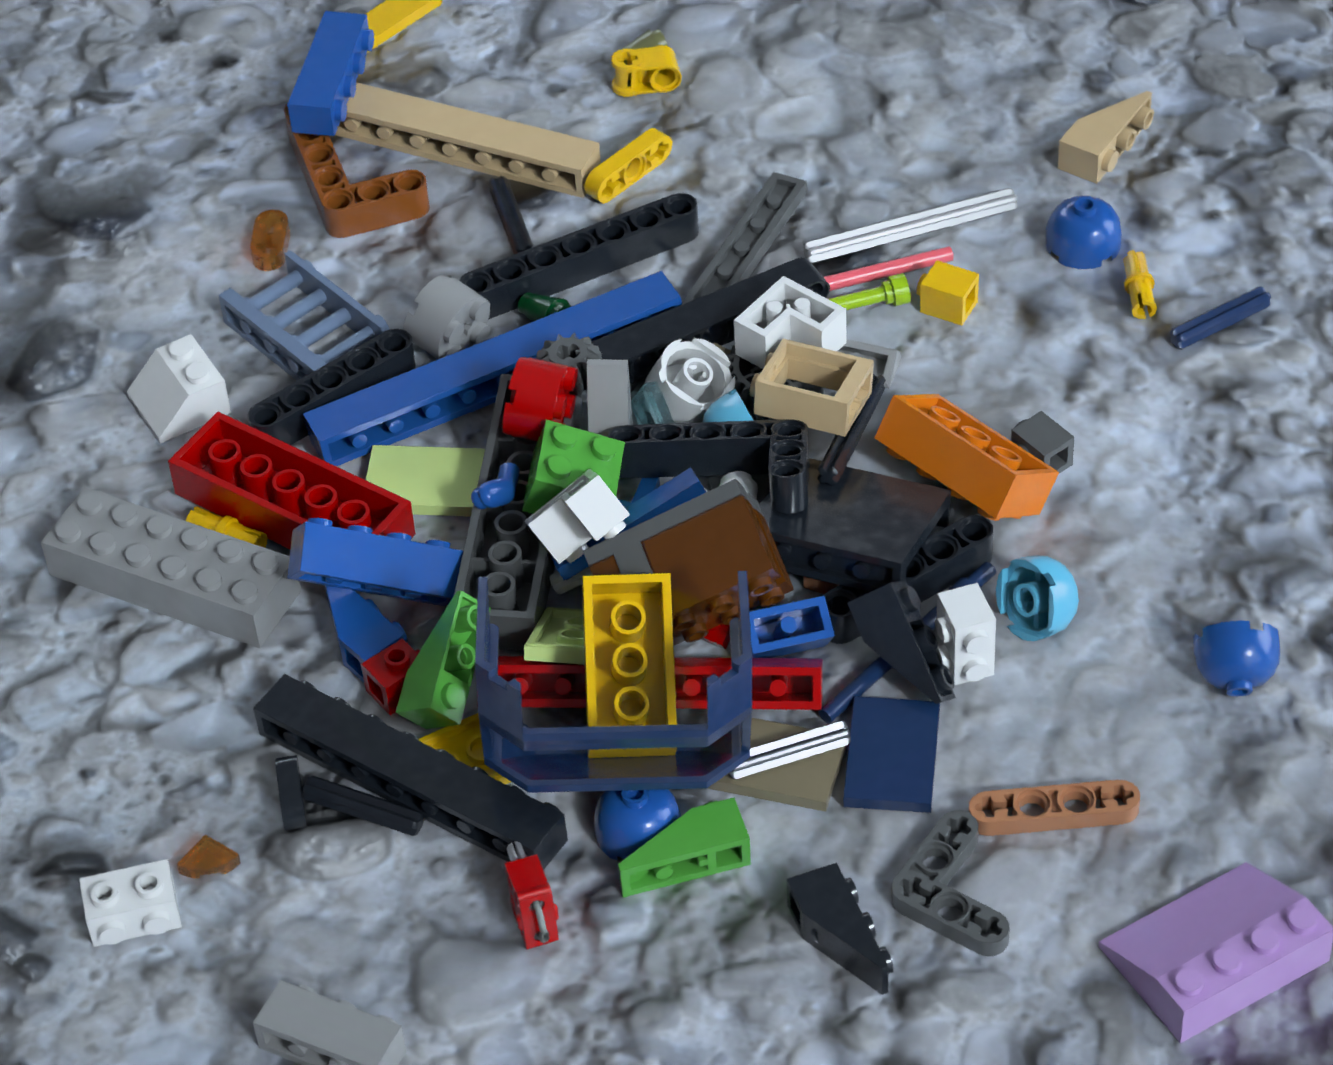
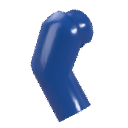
(497, 491)

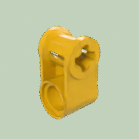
(647, 69)

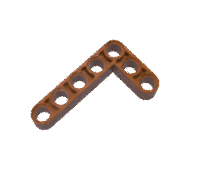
(358, 206)

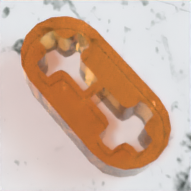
(263, 239)

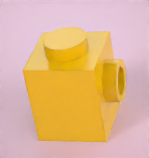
(948, 292)

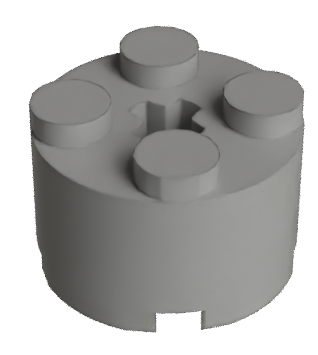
(448, 317)

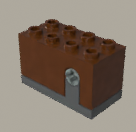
(702, 550)

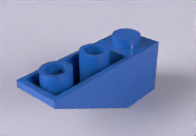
(360, 628)

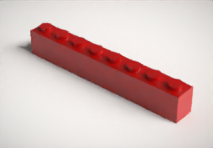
(775, 682)

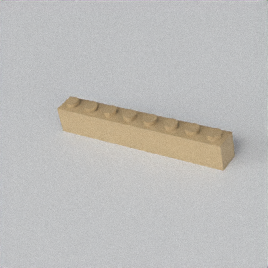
(470, 140)

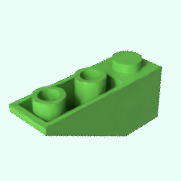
(444, 668)

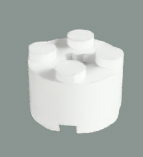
(692, 378)

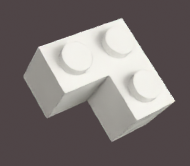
(792, 314)
(576, 515)

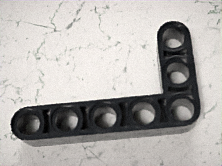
(723, 448)

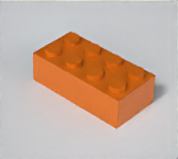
(966, 456)

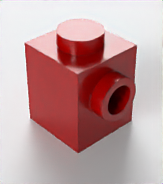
(386, 674)

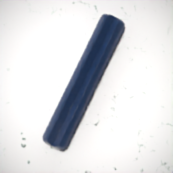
(1220, 317)

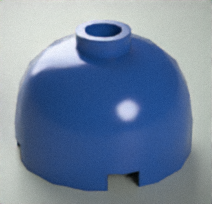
(1083, 232)
(1237, 656)
(632, 818)

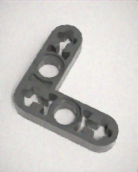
(936, 893)

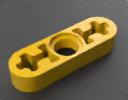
(614, 177)

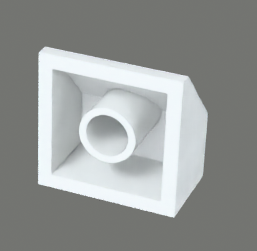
(178, 389)

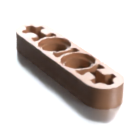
(1055, 814)

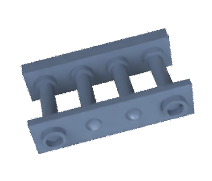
(292, 351)

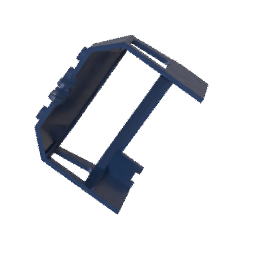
(558, 756)

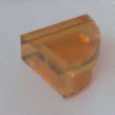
(208, 858)

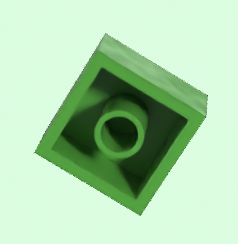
(565, 455)

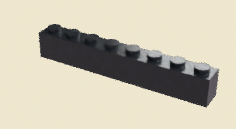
(409, 772)

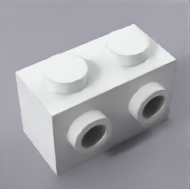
(965, 633)
(130, 903)

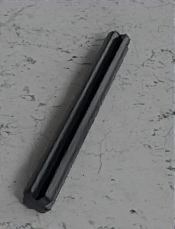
(842, 447)

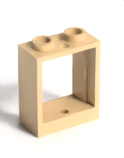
(819, 367)

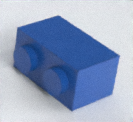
(790, 628)

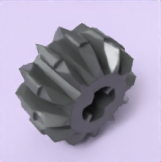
(572, 353)

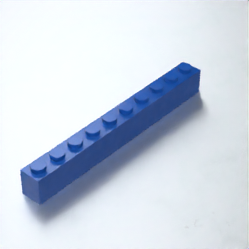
(470, 376)

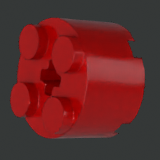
(538, 394)

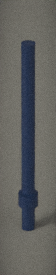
(880, 667)

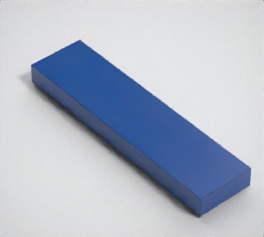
(667, 496)

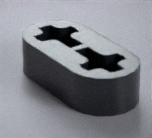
(290, 792)

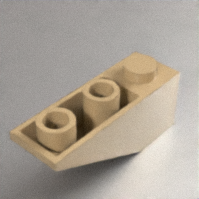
(1100, 138)

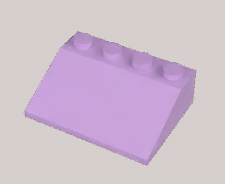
(1220, 949)

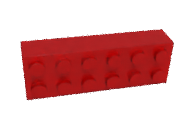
(278, 485)

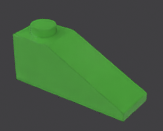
(694, 846)

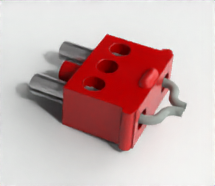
(531, 898)

